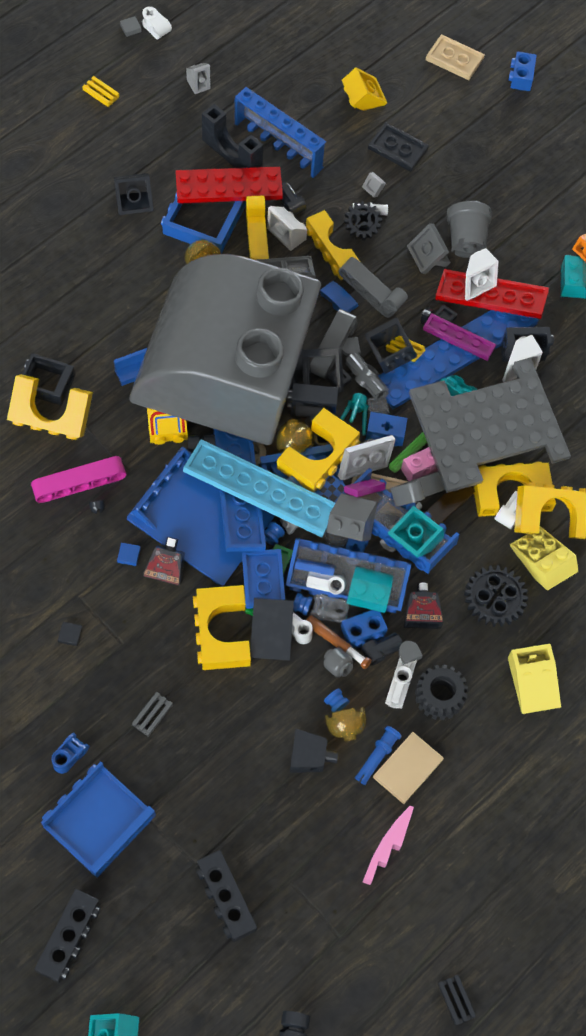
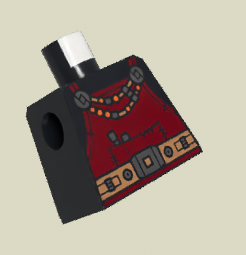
(166, 563)
(423, 609)

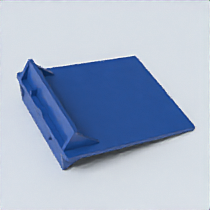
(192, 512)

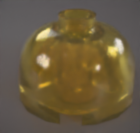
(200, 249)
(295, 435)
(346, 723)

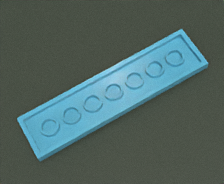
(259, 487)

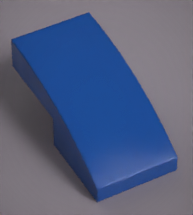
(338, 297)

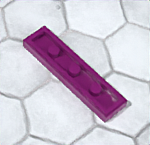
(459, 337)

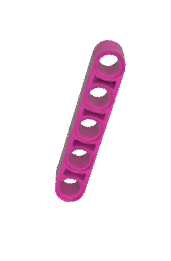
(78, 479)

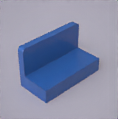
(128, 366)

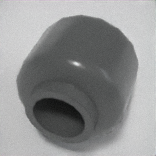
(338, 662)

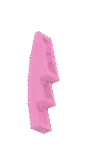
(392, 840)

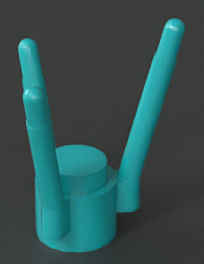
(357, 405)

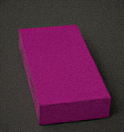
(364, 488)

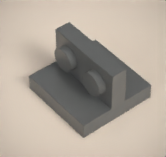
(429, 249)

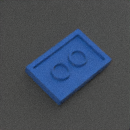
(262, 575)

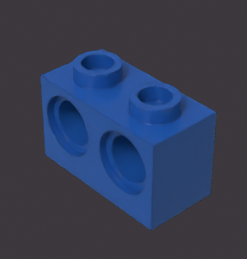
(523, 71)
(361, 624)

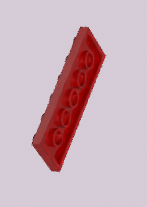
(228, 184)
(505, 297)

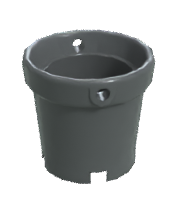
(468, 227)

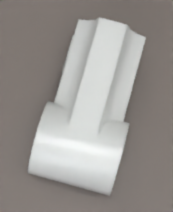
(508, 512)
(324, 582)
(298, 625)

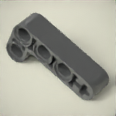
(371, 288)
(336, 336)
(417, 489)

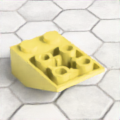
(545, 558)
(535, 678)

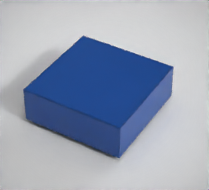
(128, 554)

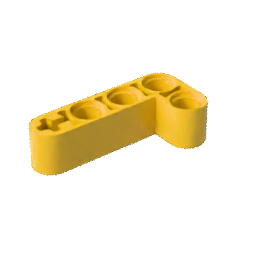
(256, 227)

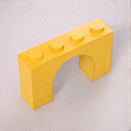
(24, 411)
(313, 473)
(486, 492)
(532, 498)
(215, 653)

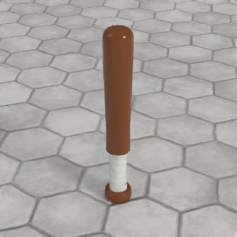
(325, 632)

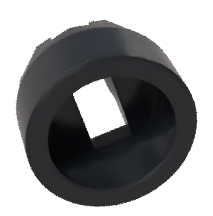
(98, 504)

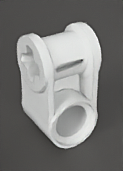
(155, 22)

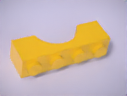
(320, 228)

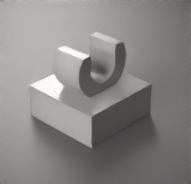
(373, 184)

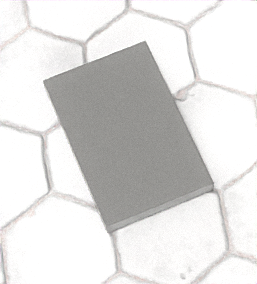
(367, 455)

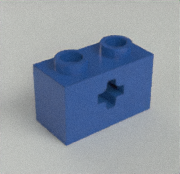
(393, 424)

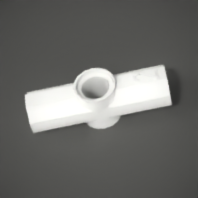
(399, 688)

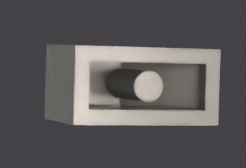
(199, 77)

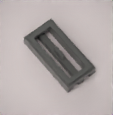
(162, 700)

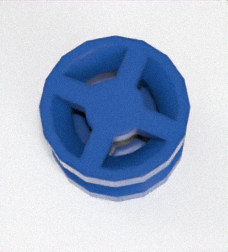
(273, 533)
(302, 604)
(336, 701)

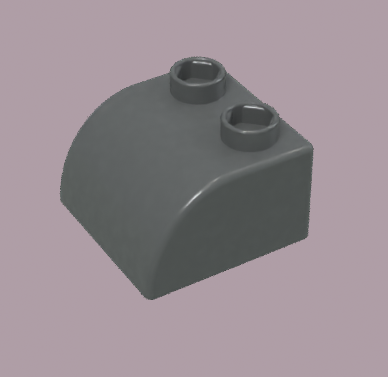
(227, 345)

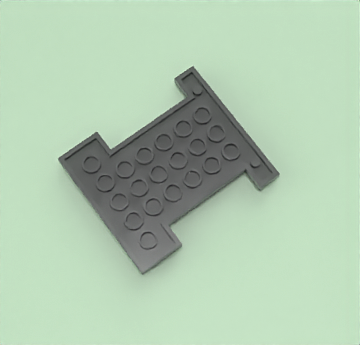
(487, 425)

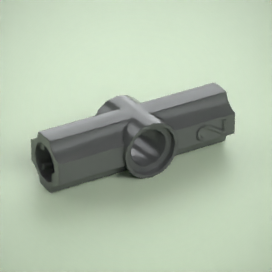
(367, 376)

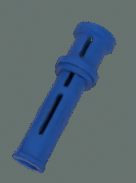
(382, 748)

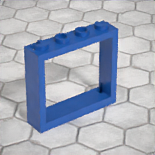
(189, 235)

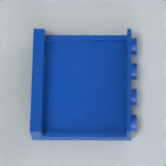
(97, 819)

